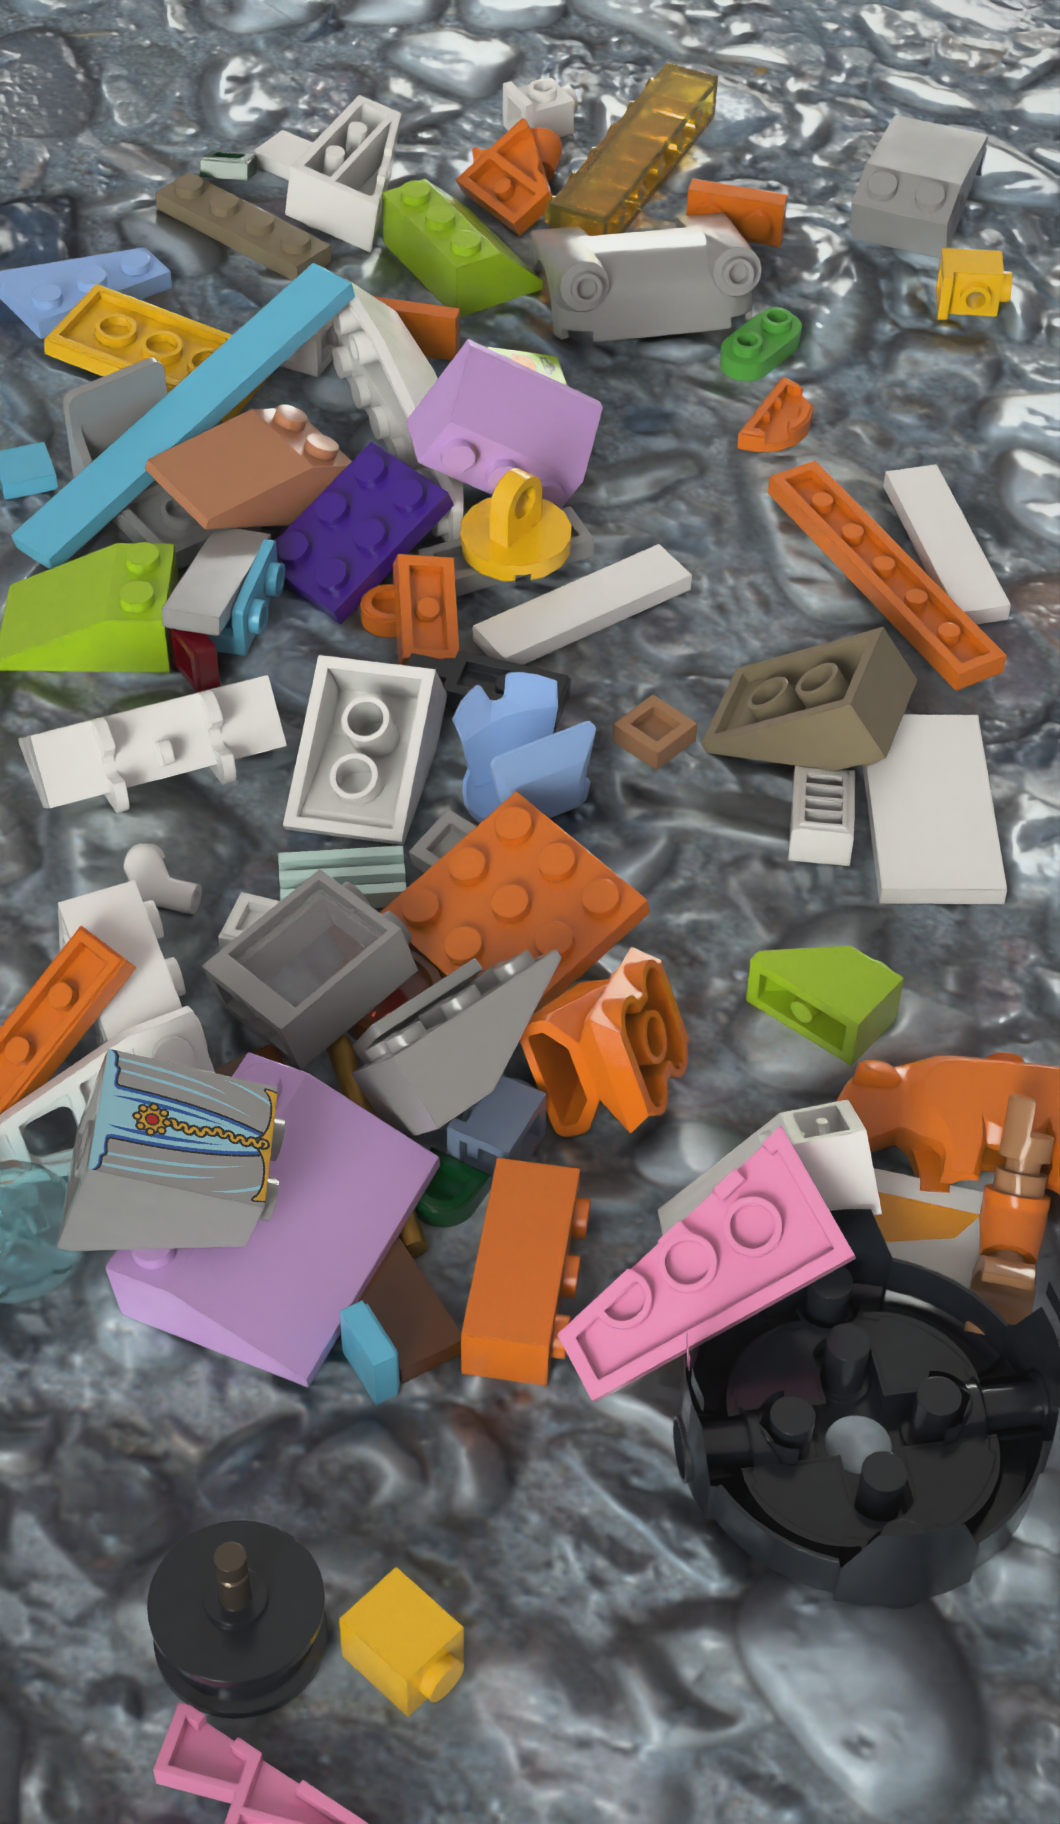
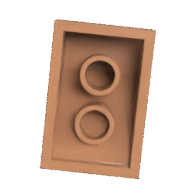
(250, 469)

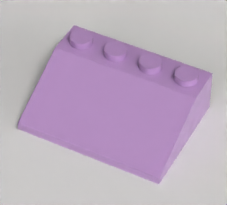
(336, 1215)

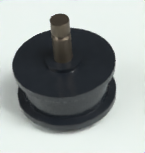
(238, 1619)

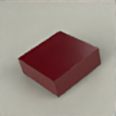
(195, 659)

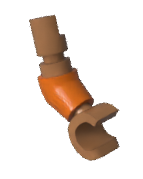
(1013, 1218)

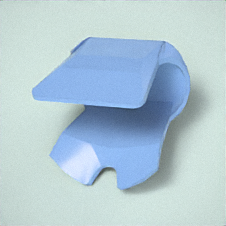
(514, 748)

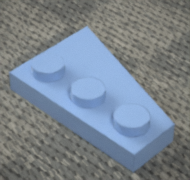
(49, 291)

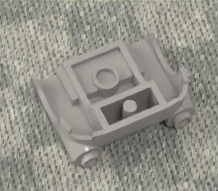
(648, 279)

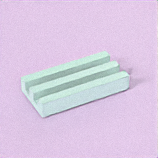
(349, 865)

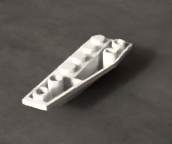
(389, 381)

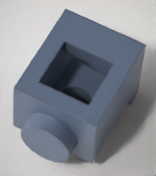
(500, 1125)

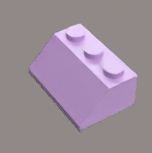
(504, 416)

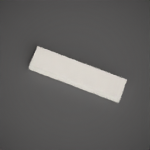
(946, 542)
(582, 607)

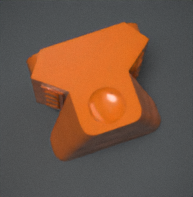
(609, 1047)

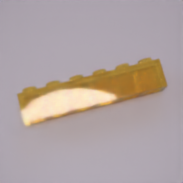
(636, 153)

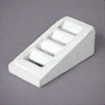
(820, 824)

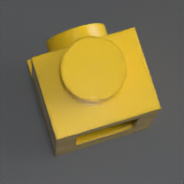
(971, 282)

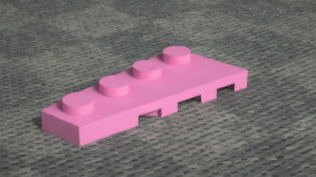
(726, 1261)

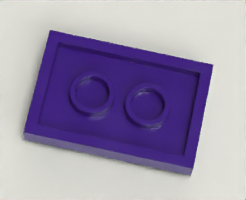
(357, 529)

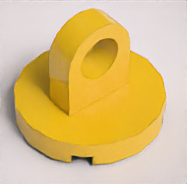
(515, 531)

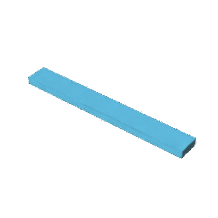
(183, 413)

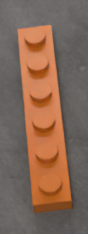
(887, 576)

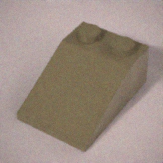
(816, 705)

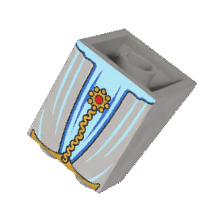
(170, 1159)

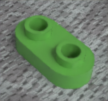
(760, 345)

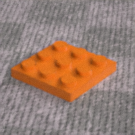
(517, 889)

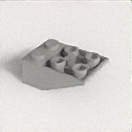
(456, 1048)

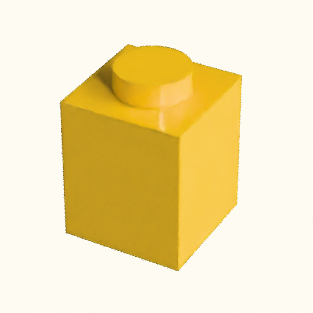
(403, 1643)

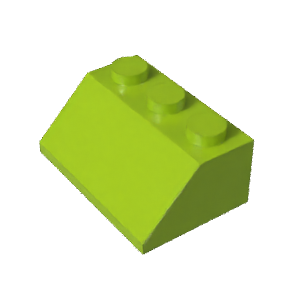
(452, 249)

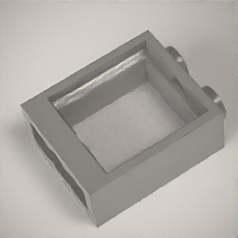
(312, 967)

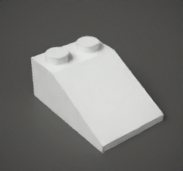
(365, 749)

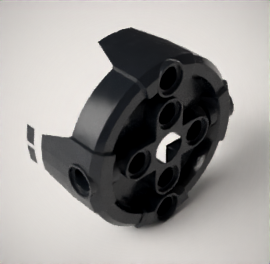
(888, 1344)

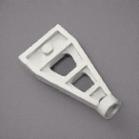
(167, 1038)

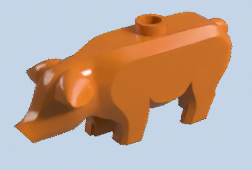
(953, 1112)

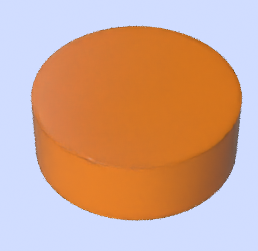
(378, 611)

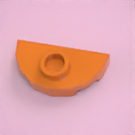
(779, 421)

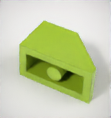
(827, 995)

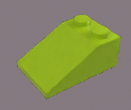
(93, 613)

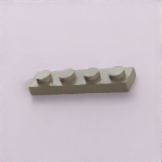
(242, 226)

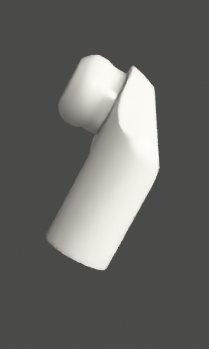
(146, 866)

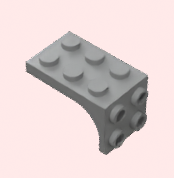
(102, 413)

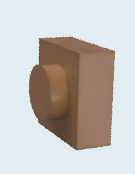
(654, 732)

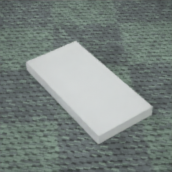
(934, 815)

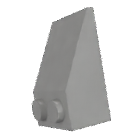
(916, 186)

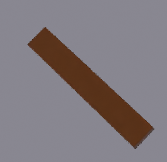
(399, 1295)

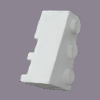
(344, 172)
(131, 930)

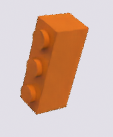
(524, 1272)

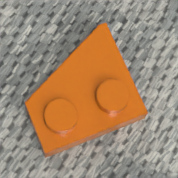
(510, 180)

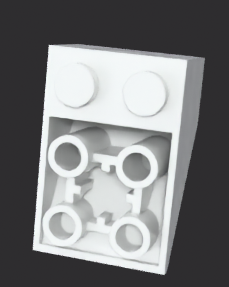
(828, 1143)

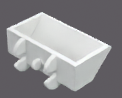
(154, 744)

